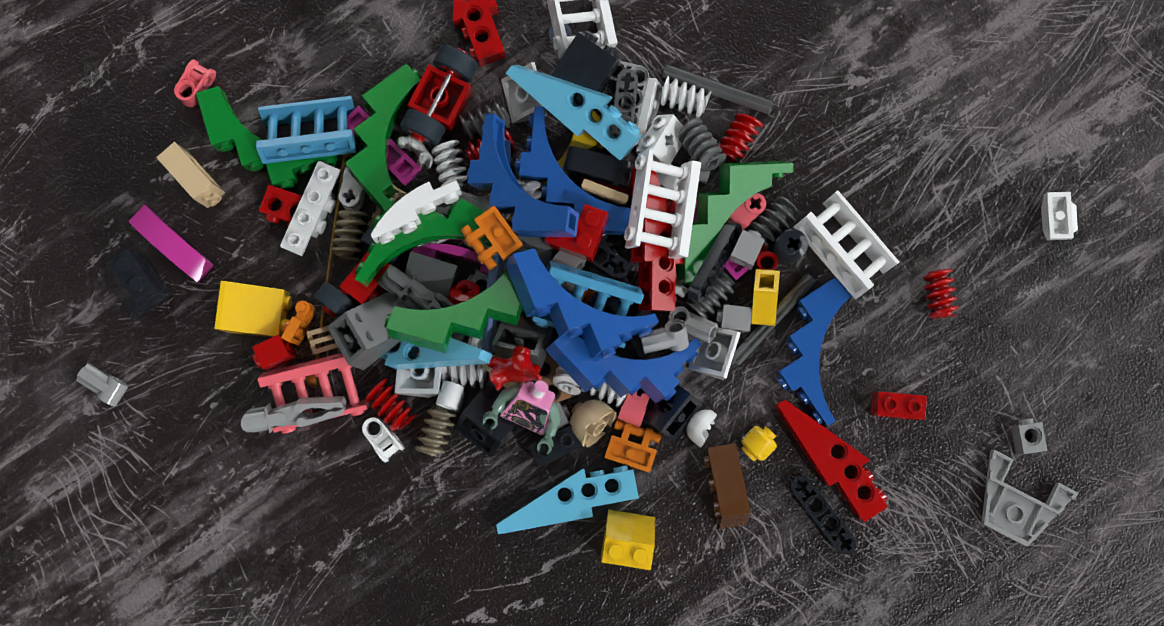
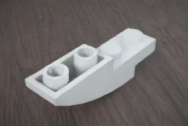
(404, 213)

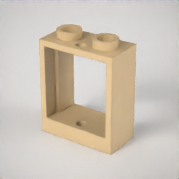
(191, 175)

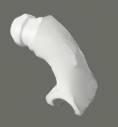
(419, 149)

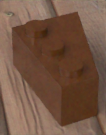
(727, 486)

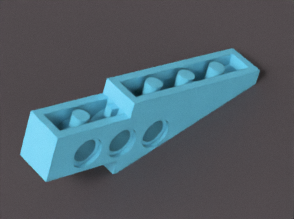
(558, 99)
(456, 355)
(551, 510)

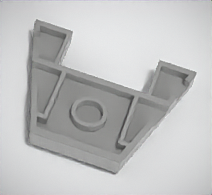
(1015, 512)

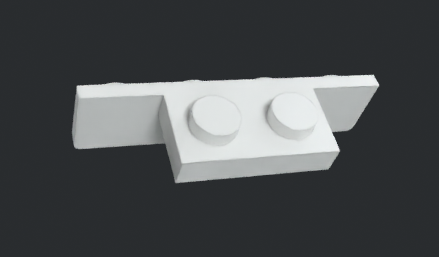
(312, 209)

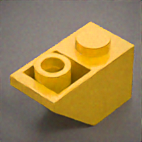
(765, 297)

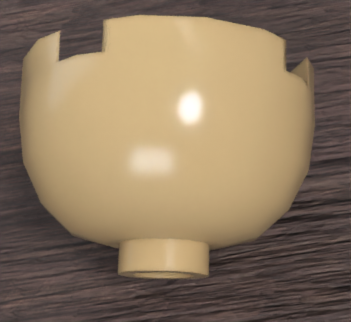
(590, 419)

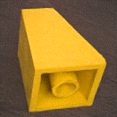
(252, 309)
(628, 540)

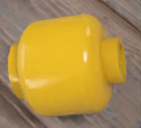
(759, 443)

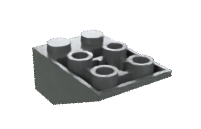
(362, 331)
(524, 334)

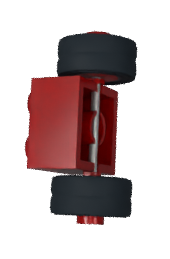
(440, 96)
(337, 302)

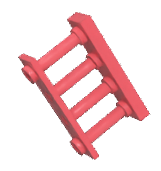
(320, 368)

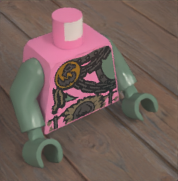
(530, 407)

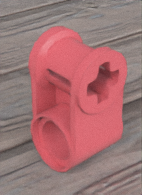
(195, 79)
(744, 214)
(634, 409)

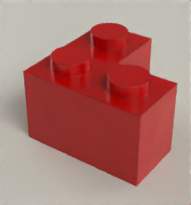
(588, 236)

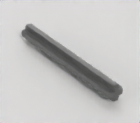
(718, 89)
(783, 308)

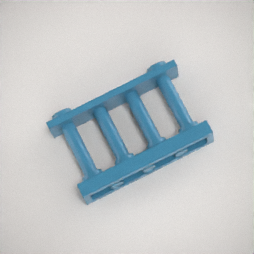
(311, 145)
(582, 281)

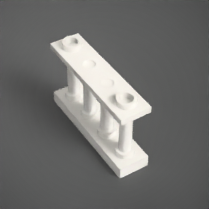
(600, 15)
(684, 198)
(832, 253)

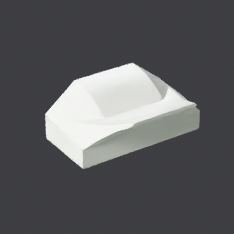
(1058, 216)

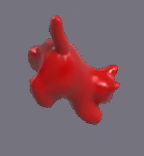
(514, 369)

